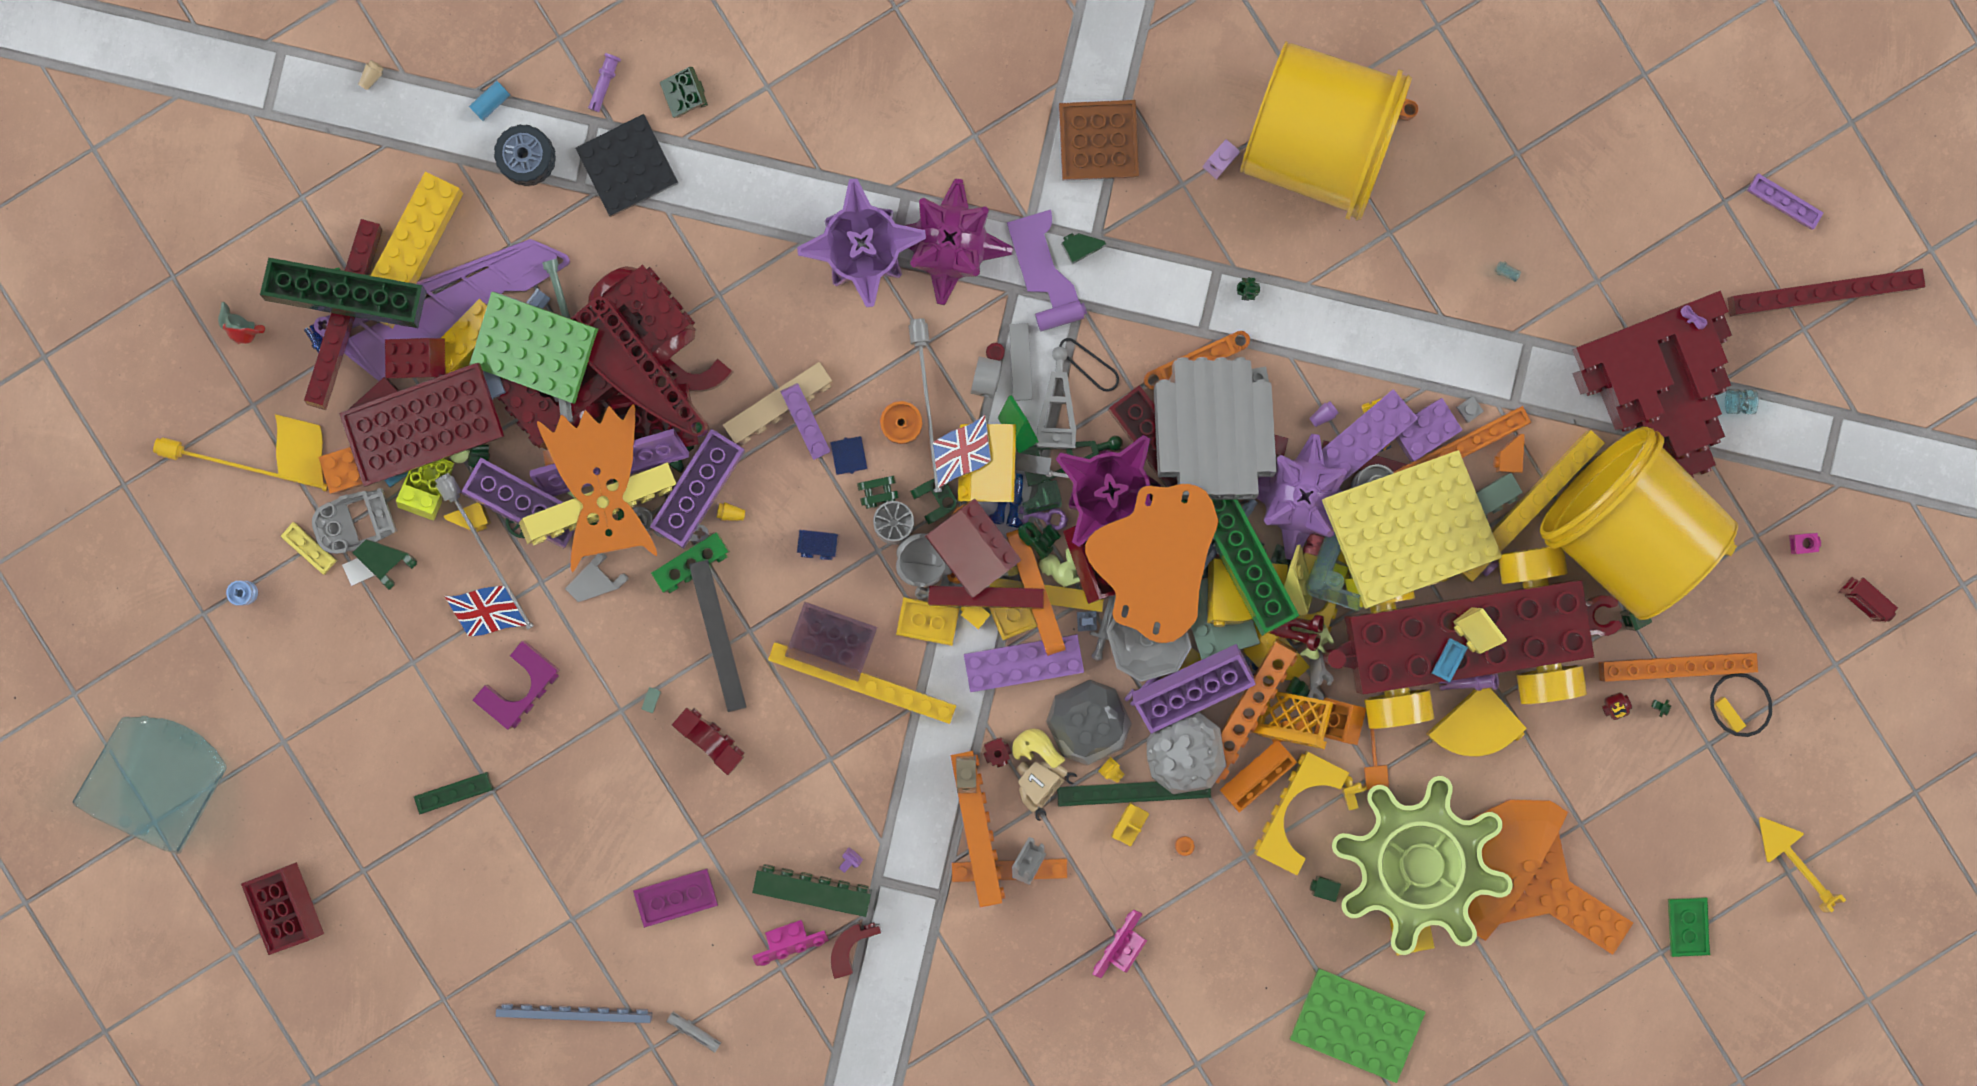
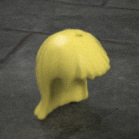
(1038, 742)

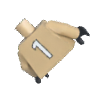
(1040, 783)

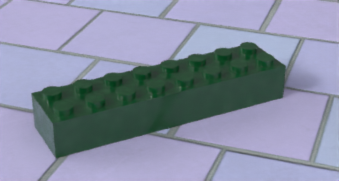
(343, 292)

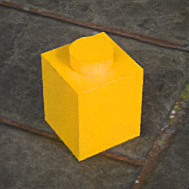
(975, 615)

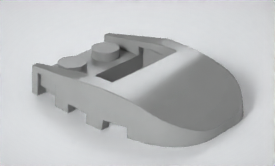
(335, 526)

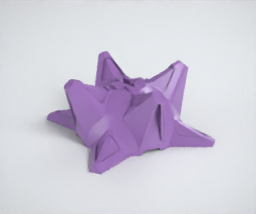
(867, 225)
(1283, 495)

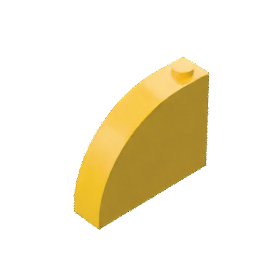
(1224, 600)
(1477, 726)

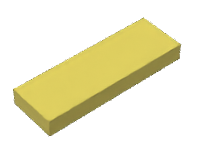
(308, 548)

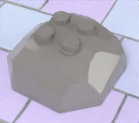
(1143, 657)

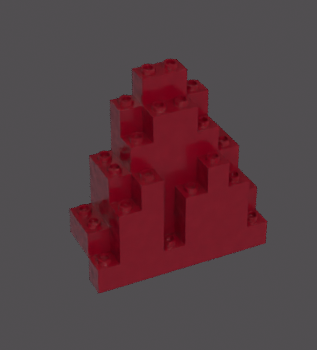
(1664, 378)

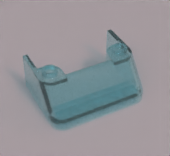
(1326, 583)

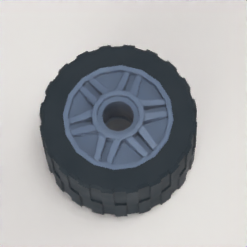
(514, 144)

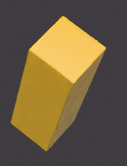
(1729, 714)

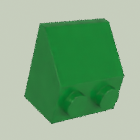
(1013, 414)

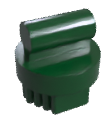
(476, 453)
(1298, 688)

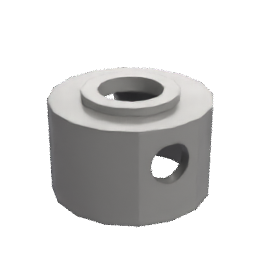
(986, 377)

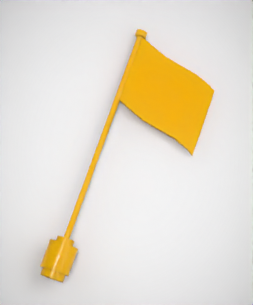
(297, 452)

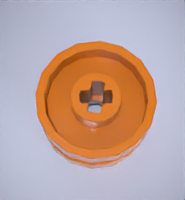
(899, 411)

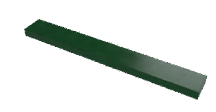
(1122, 793)

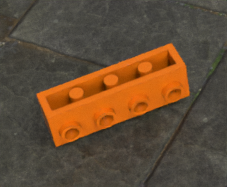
(1258, 776)

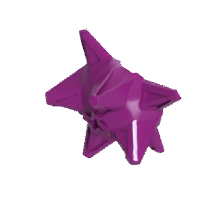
(971, 242)
(1094, 484)

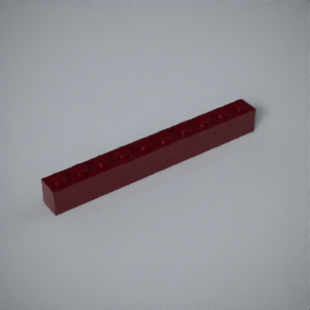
(1826, 292)
(339, 325)

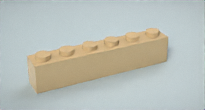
(774, 406)

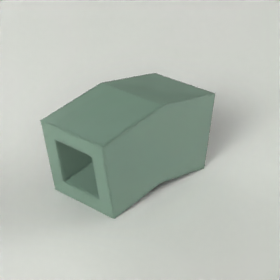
(651, 700)

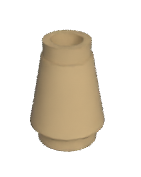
(370, 74)

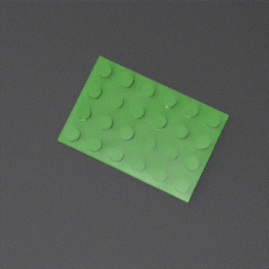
(533, 347)
(1357, 1025)

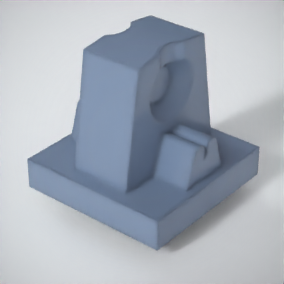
(1087, 621)

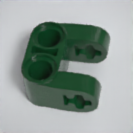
(941, 511)

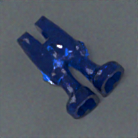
(1013, 519)

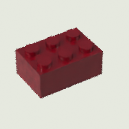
(415, 358)

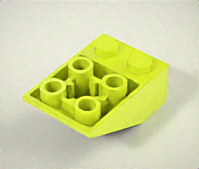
(419, 489)

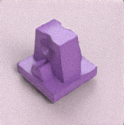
(851, 858)

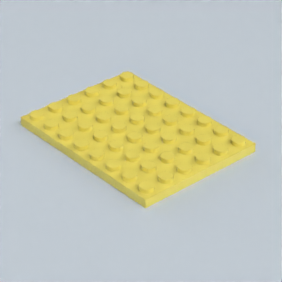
(1411, 529)

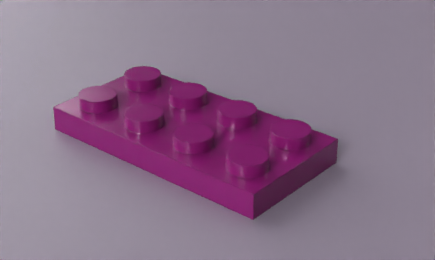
(675, 897)

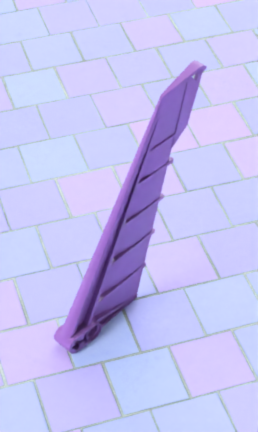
(509, 270)

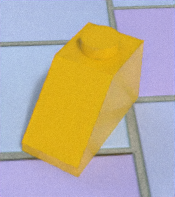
(477, 515)

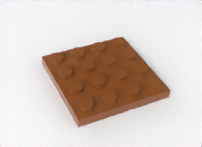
(1098, 140)

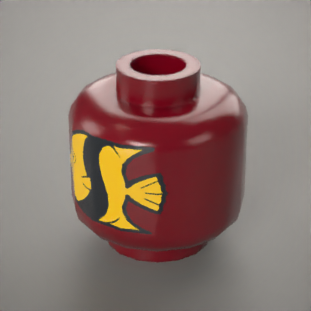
(1617, 706)

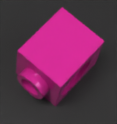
(1796, 543)

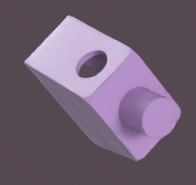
(1221, 159)

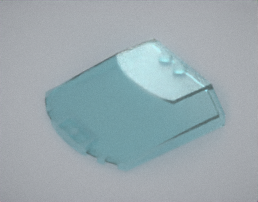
(152, 781)

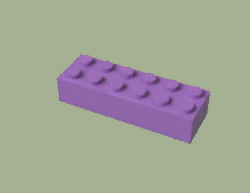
(697, 488)
(509, 496)
(1021, 664)
(1193, 688)

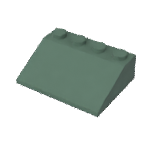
(1215, 639)

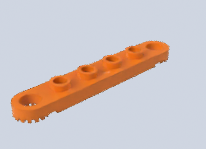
(1221, 348)

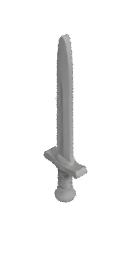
(1107, 619)

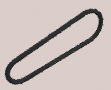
(1094, 356)

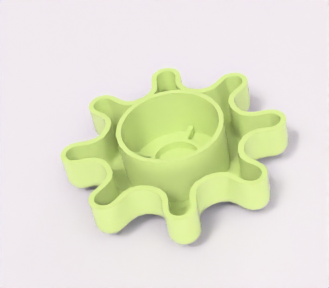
(1422, 865)

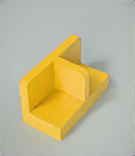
(1130, 824)

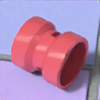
(1313, 544)

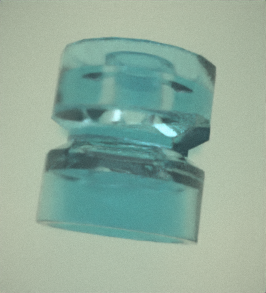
(1741, 401)

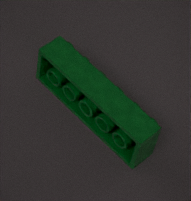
(812, 891)

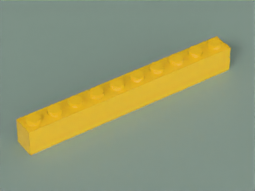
(1541, 493)
(873, 687)

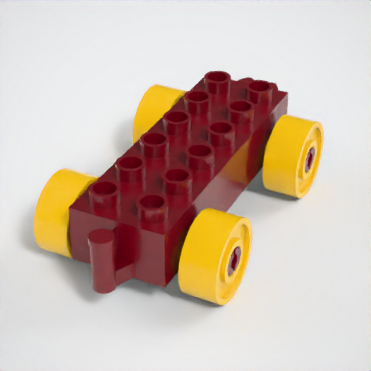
(1540, 621)

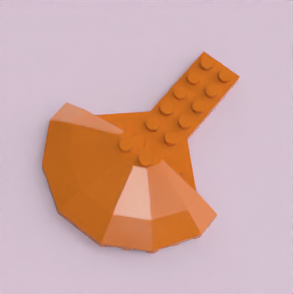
(1534, 860)

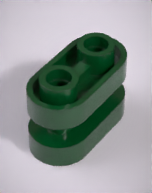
(871, 500)

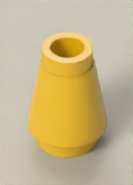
(729, 512)

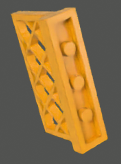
(1294, 736)

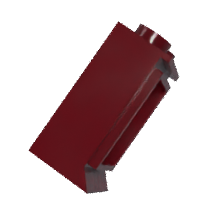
(1869, 600)

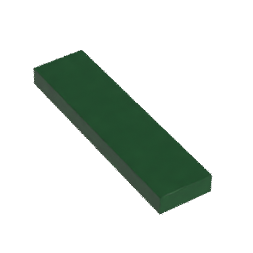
(453, 793)

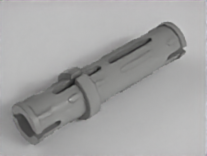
(685, 1026)

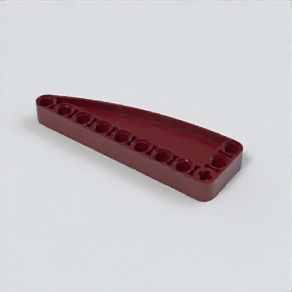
(628, 374)

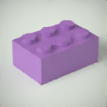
(1432, 428)

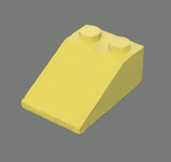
(1296, 582)
(1478, 630)

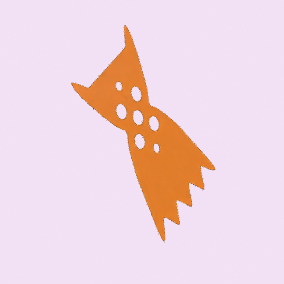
(575, 457)

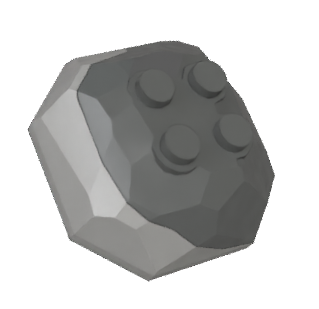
(1088, 722)

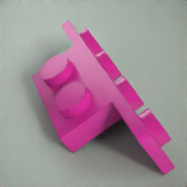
(788, 940)
(1123, 948)

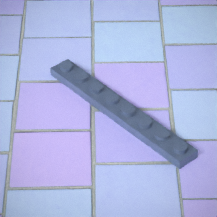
(567, 1013)

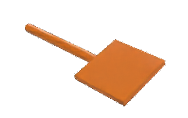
(1375, 774)

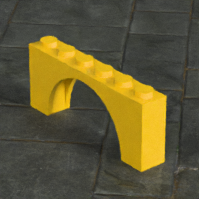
(1309, 773)

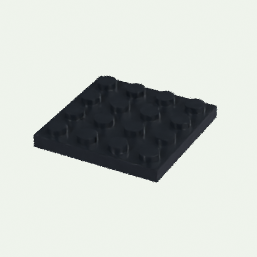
(626, 165)

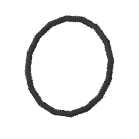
(1719, 721)

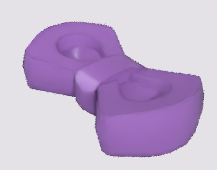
(1687, 312)

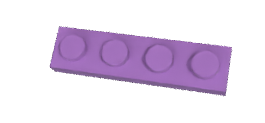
(1785, 201)
(805, 421)

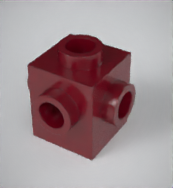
(994, 745)

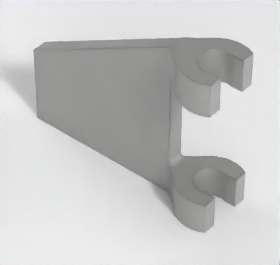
(593, 581)
(1317, 674)

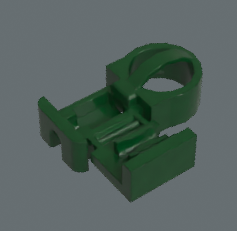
(1039, 540)

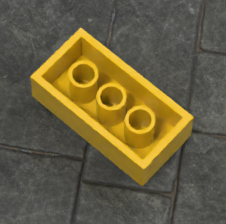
(462, 337)

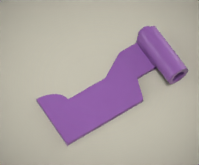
(1040, 272)

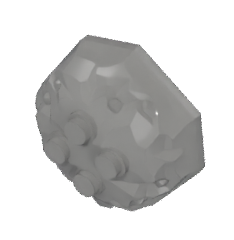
(1186, 754)

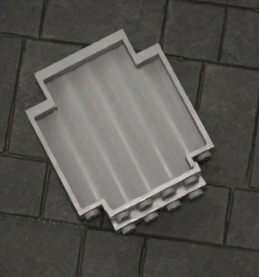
(1215, 427)

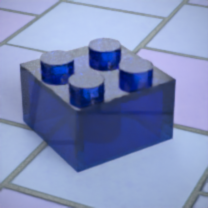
(818, 543)

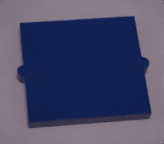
(848, 455)

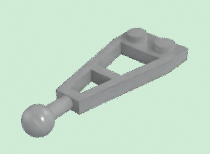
(1057, 437)

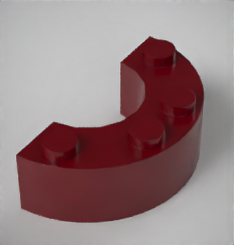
(709, 739)

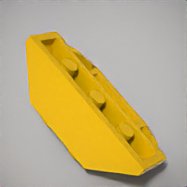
(1258, 653)

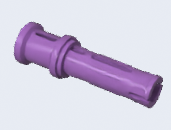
(606, 74)
(1478, 683)

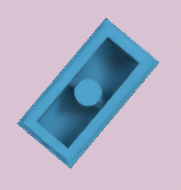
(489, 100)

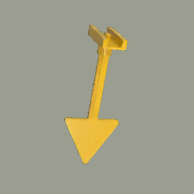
(1778, 839)

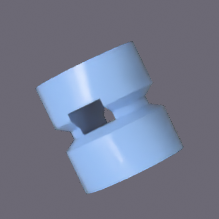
(242, 592)

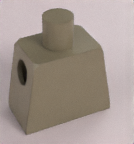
(966, 774)

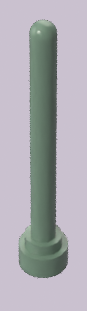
(552, 268)

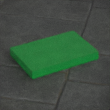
(1688, 926)

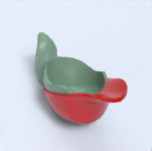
(237, 327)

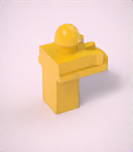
(1349, 792)

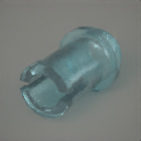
(1507, 271)

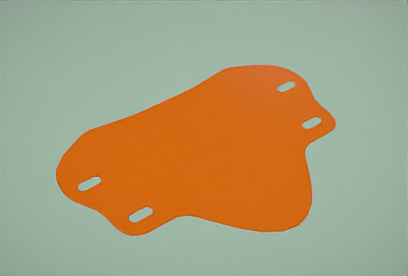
(1157, 559)

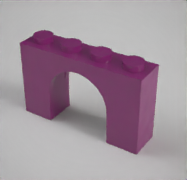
(541, 674)

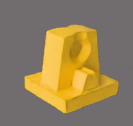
(1111, 770)

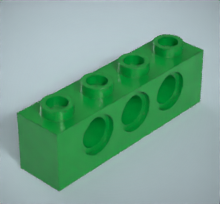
(662, 574)

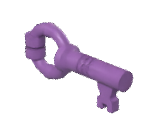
(1047, 517)

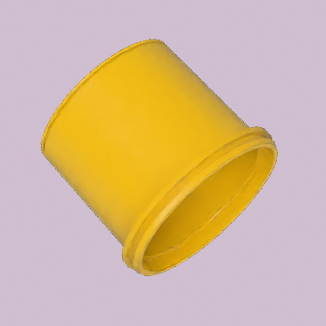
(1325, 127)
(1640, 524)

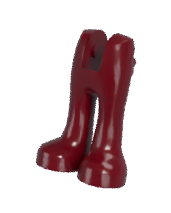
(1311, 640)

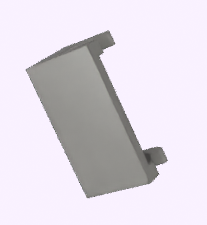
(1028, 861)

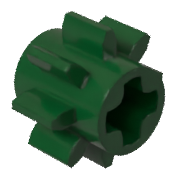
(1248, 289)

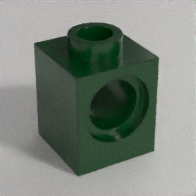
(1325, 888)

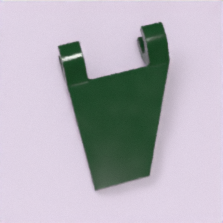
(382, 559)

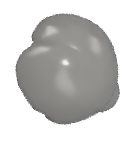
(919, 562)

